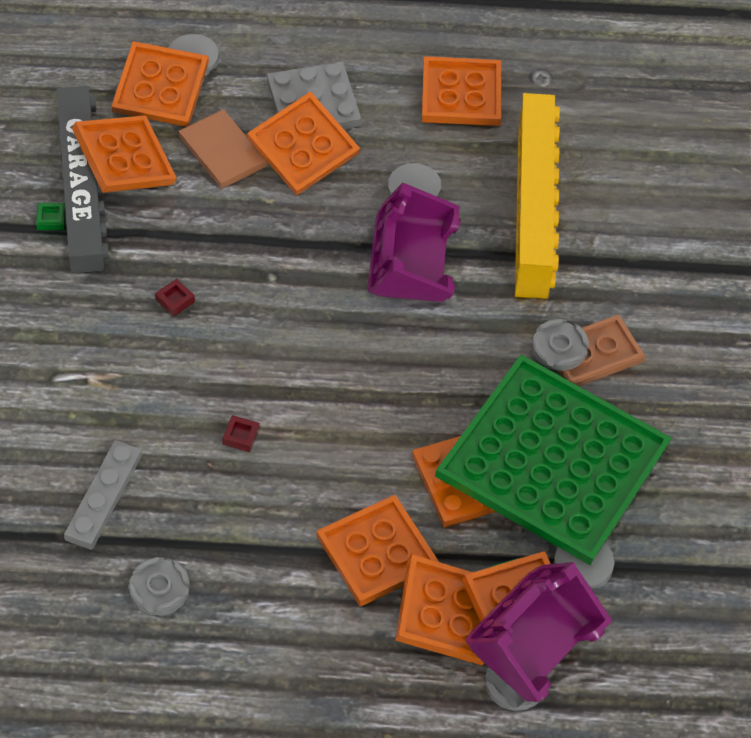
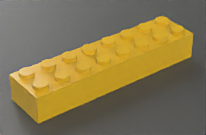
(537, 197)

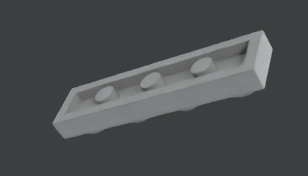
(103, 495)

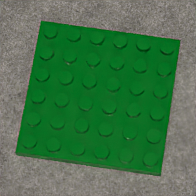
(554, 458)

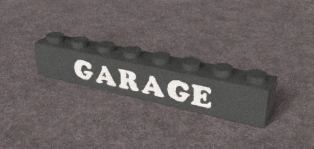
(80, 185)

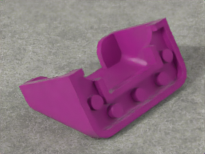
(412, 246)
(538, 627)

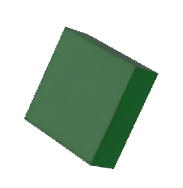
(50, 216)

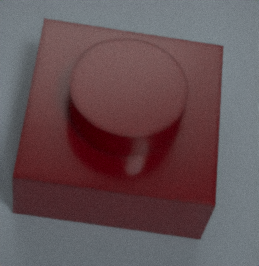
(175, 297)
(241, 433)

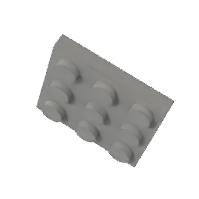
(326, 82)

